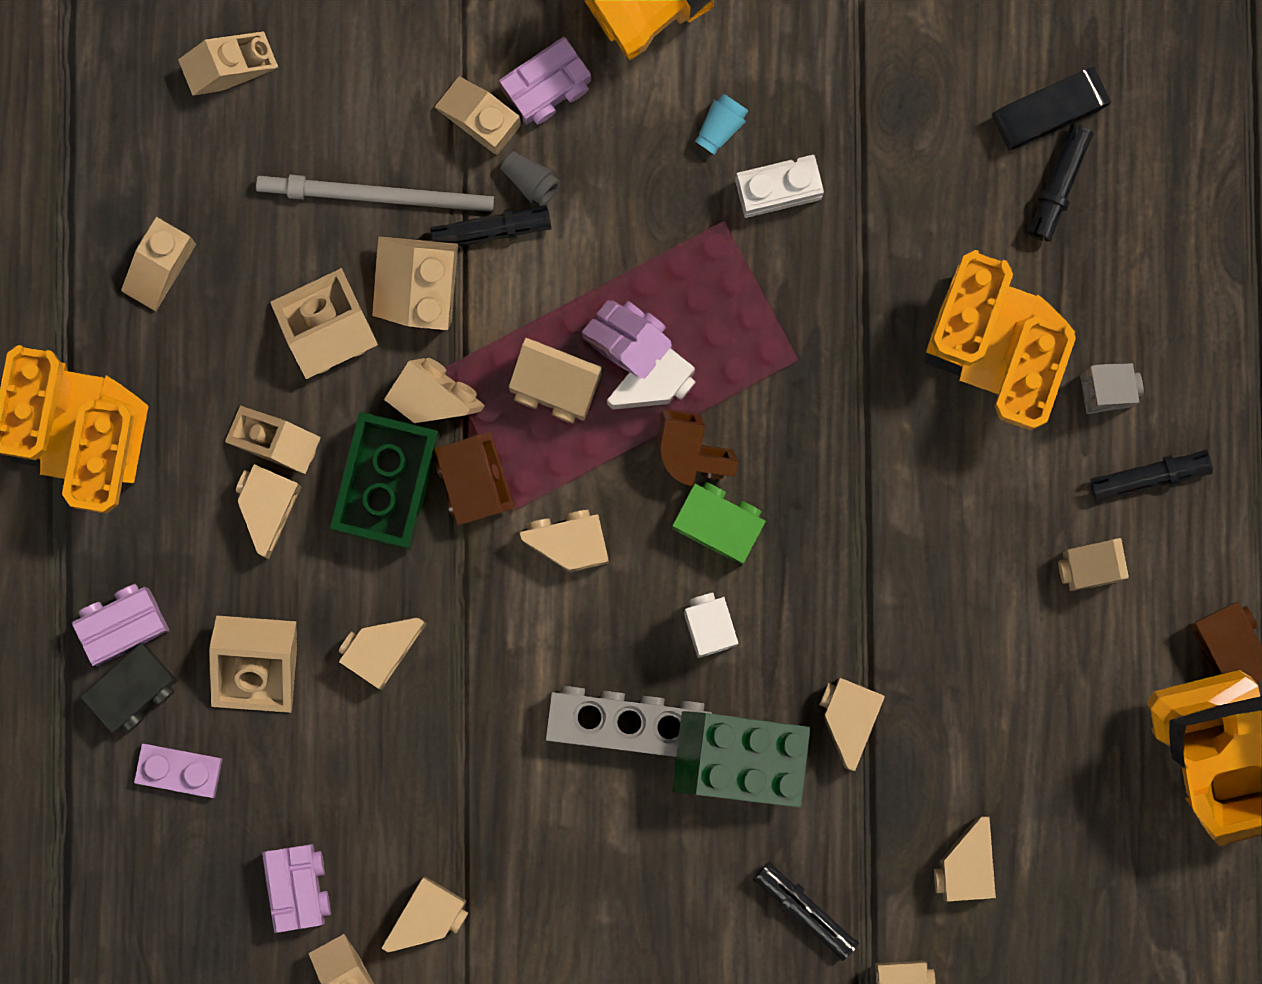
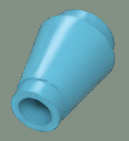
(721, 123)

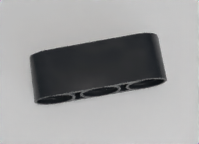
(1051, 108)

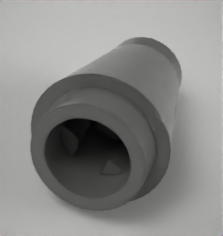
(531, 178)

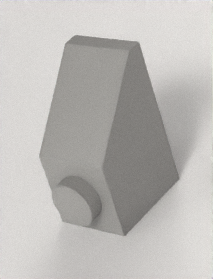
(1111, 387)

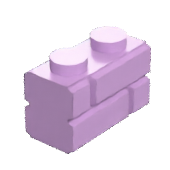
(546, 82)
(628, 337)
(119, 625)
(295, 888)

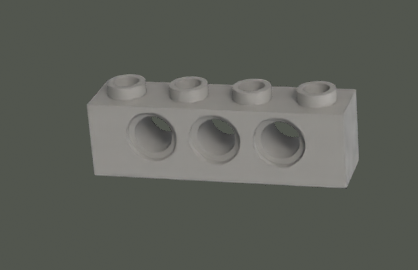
(565, 728)

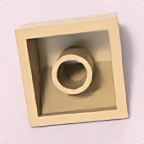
(415, 282)
(323, 323)
(554, 381)
(253, 663)

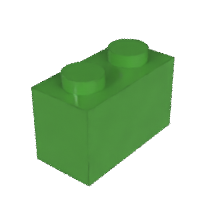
(719, 523)

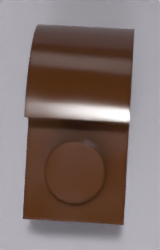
(682, 449)

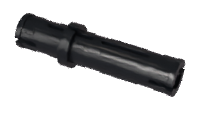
(1054, 198)
(500, 226)
(1160, 473)
(770, 878)

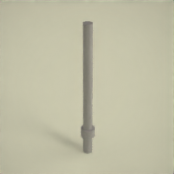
(298, 187)

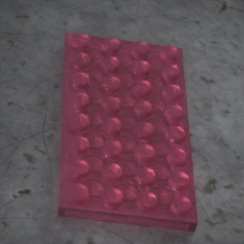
(713, 322)

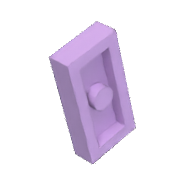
(178, 770)

